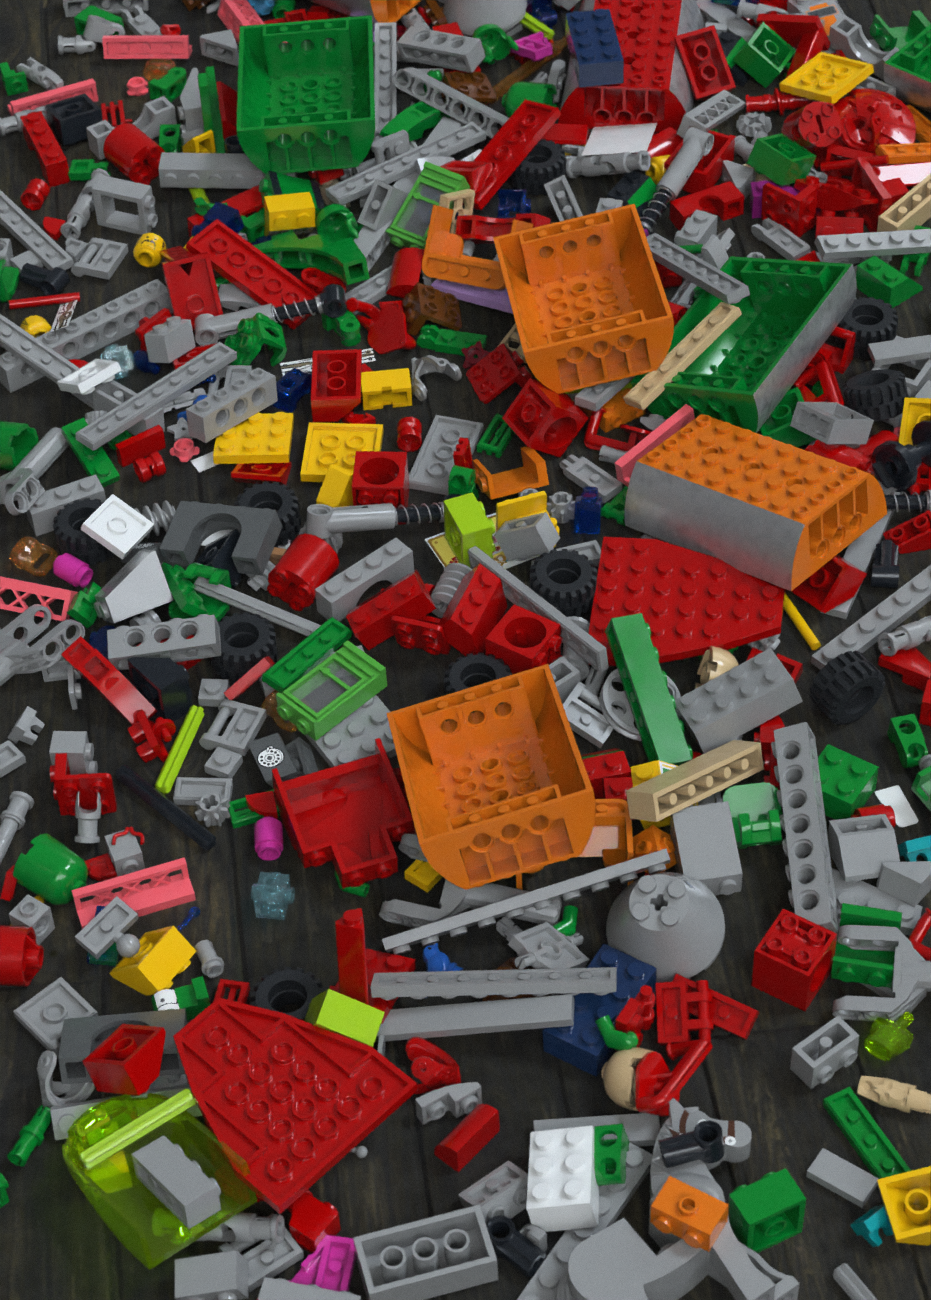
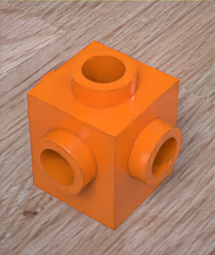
(653, 840)

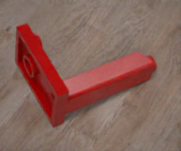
(800, 32)
(870, 179)
(190, 283)
(359, 964)

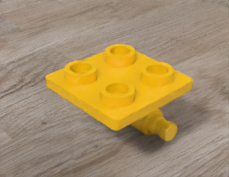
(521, 507)

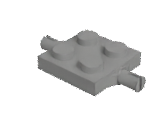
(547, 949)

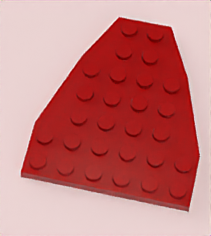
(683, 598)
(285, 1093)

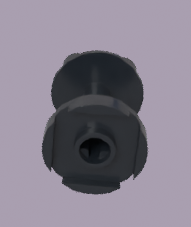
(898, 464)

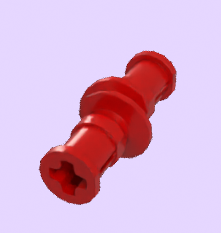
(775, 102)

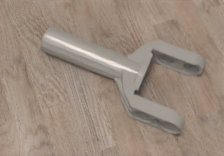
(23, 481)
(19, 658)
(457, 900)
(910, 975)

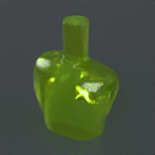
(889, 1038)

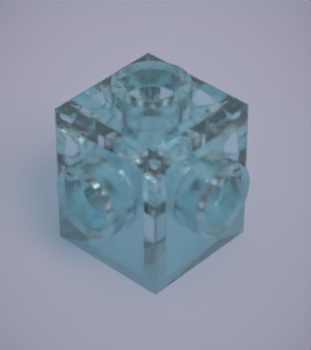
(124, 357)
(272, 895)

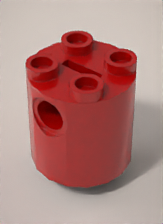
(813, 126)
(133, 153)
(842, 454)
(301, 570)
(19, 955)

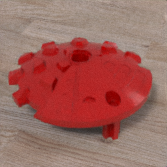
(897, 118)

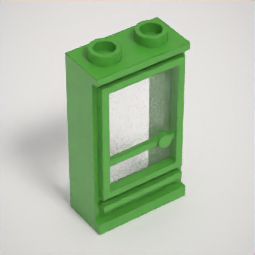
(414, 216)
(332, 691)

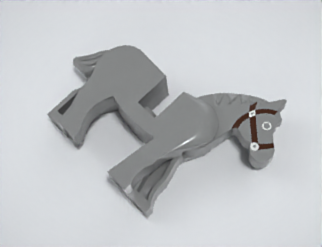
(623, 1267)

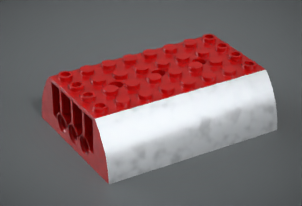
(653, 83)

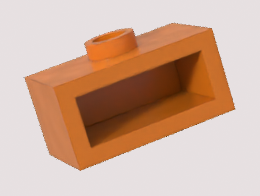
(689, 1214)

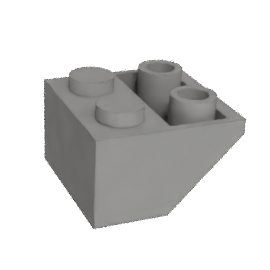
(862, 845)

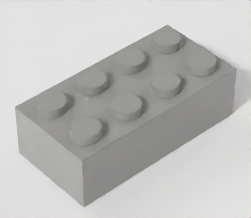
(738, 701)
(427, 1257)

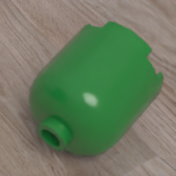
(530, 91)
(15, 443)
(51, 870)

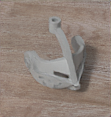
(430, 364)
(51, 1089)

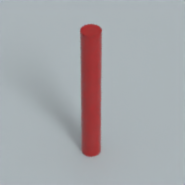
(850, 163)
(44, 300)

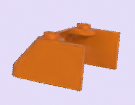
(444, 255)
(609, 838)

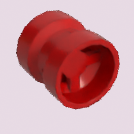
(36, 190)
(409, 434)
(149, 466)

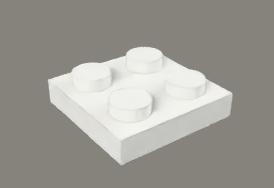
(85, 378)
(117, 526)

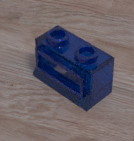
(513, 201)

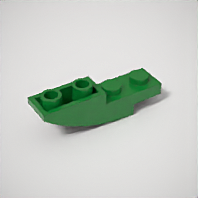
(414, 120)

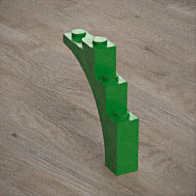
(337, 258)

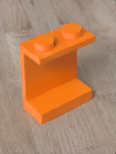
(513, 481)

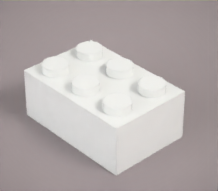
(562, 1179)

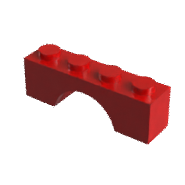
(50, 155)
(483, 229)
(311, 1221)

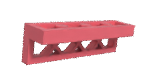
(233, 15)
(146, 47)
(31, 102)
(625, 464)
(40, 591)
(144, 899)

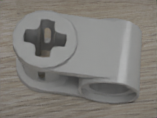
(98, 27)

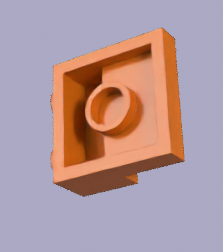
(617, 412)

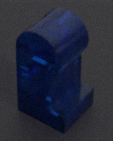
(292, 388)

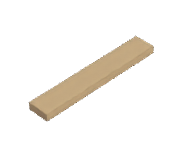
(682, 355)

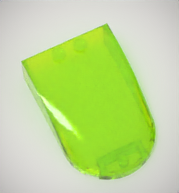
(125, 1202)

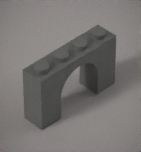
(198, 520)
(85, 1034)

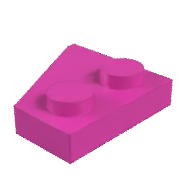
(533, 47)
(329, 1265)

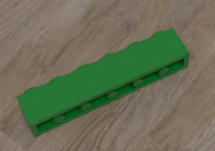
(647, 690)

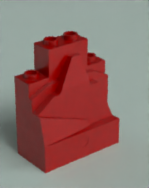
(346, 817)

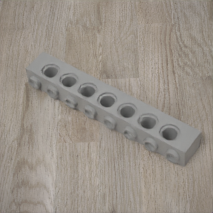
(90, 331)
(800, 742)

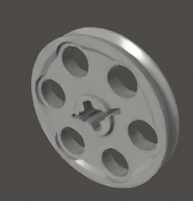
(624, 723)

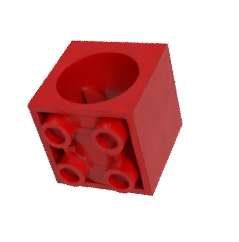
(544, 418)
(380, 478)
(524, 640)
(793, 959)

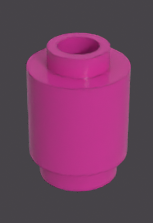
(72, 570)
(268, 838)

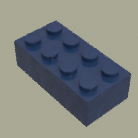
(594, 48)
(583, 1043)

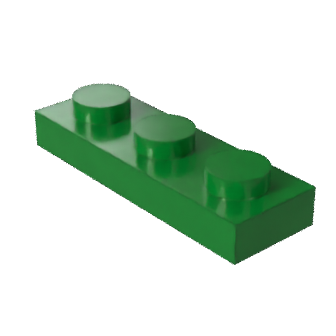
(94, 461)
(183, 590)

